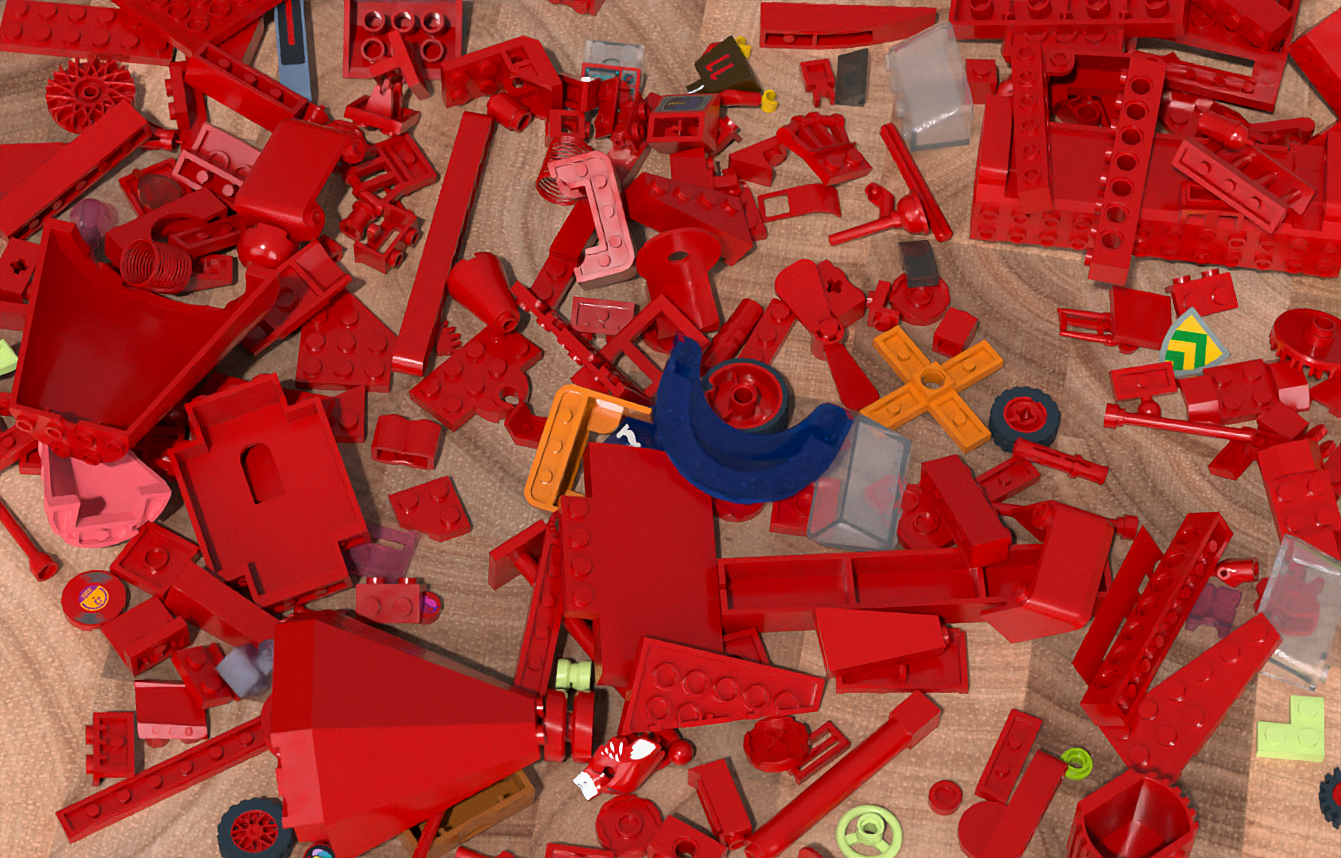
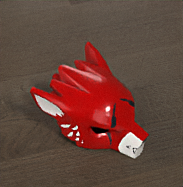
(628, 758)

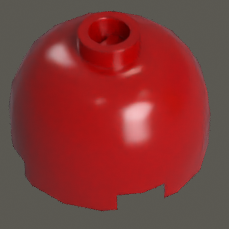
(265, 246)

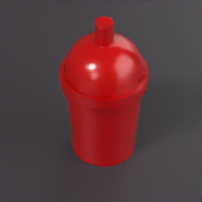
(1224, 130)

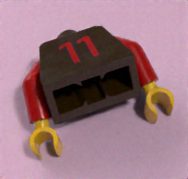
(727, 72)

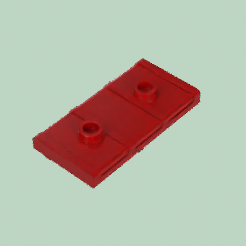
(929, 675)

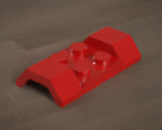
(305, 289)
(1242, 391)
(1301, 494)

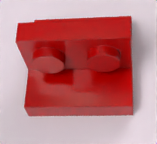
(400, 67)

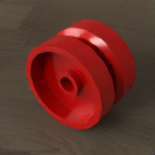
(569, 726)

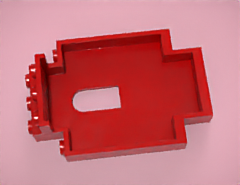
(286, 544)

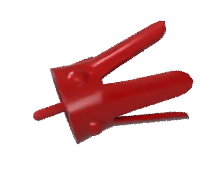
(162, 139)

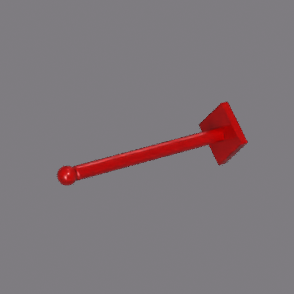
(521, 556)

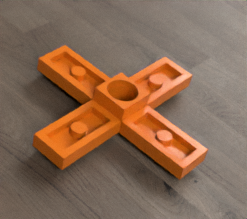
(941, 403)

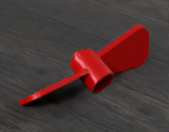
(804, 295)

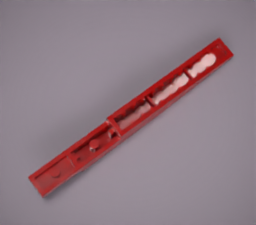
(579, 228)

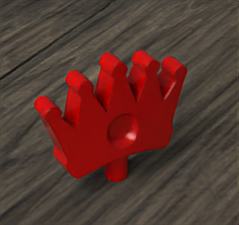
(445, 340)

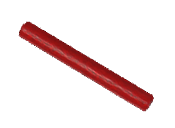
(914, 179)

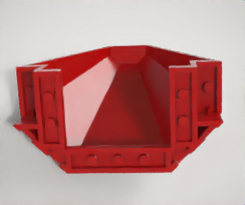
(385, 731)

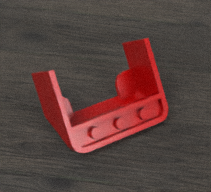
(1065, 576)

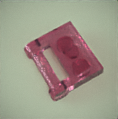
(382, 561)

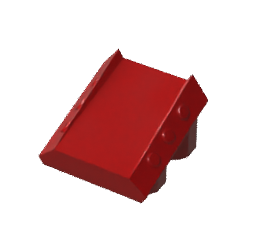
(168, 712)

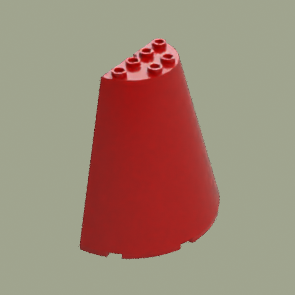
(113, 358)

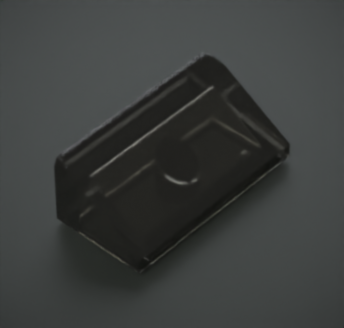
(851, 78)

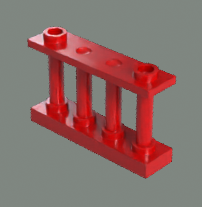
(1245, 180)

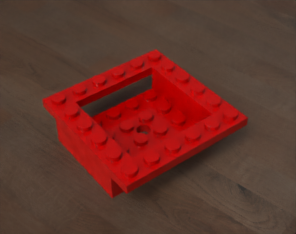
(1210, 34)

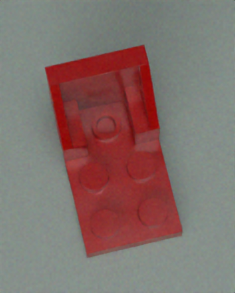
(502, 69)

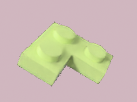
(1300, 738)

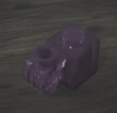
(248, 669)

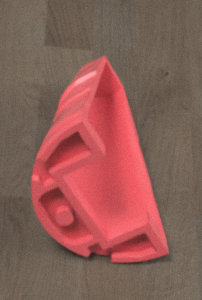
(99, 502)

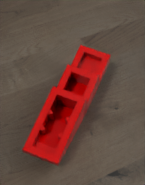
(207, 272)

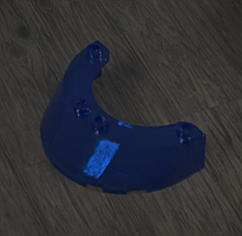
(734, 462)

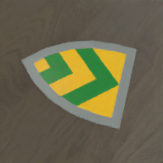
(1191, 345)

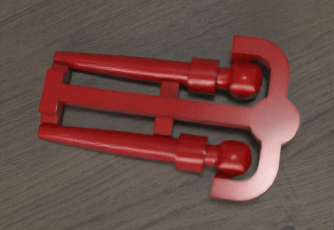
(1101, 324)

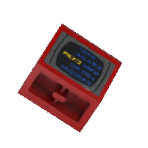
(684, 123)

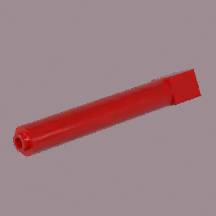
(904, 729)

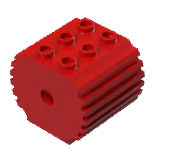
(1133, 820)

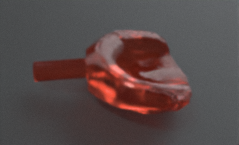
(156, 189)

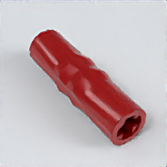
(731, 334)

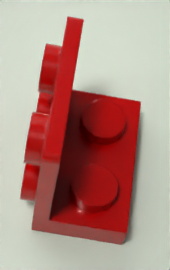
(146, 635)

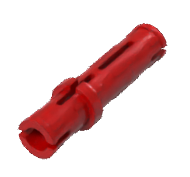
(1060, 461)

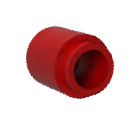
(508, 111)

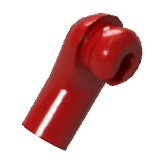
(880, 198)

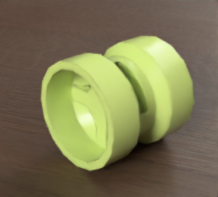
(573, 675)

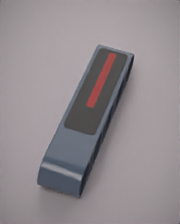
(292, 47)

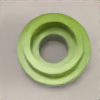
(1081, 757)

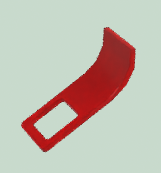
(803, 200)

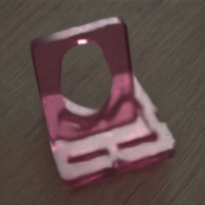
(1215, 603)

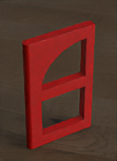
(623, 343)

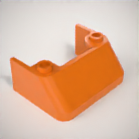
(564, 439)

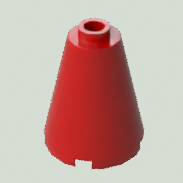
(484, 291)

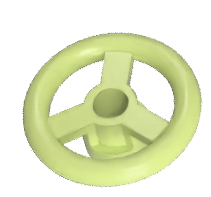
(871, 821)

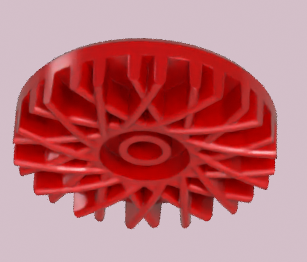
(86, 92)
(1310, 340)

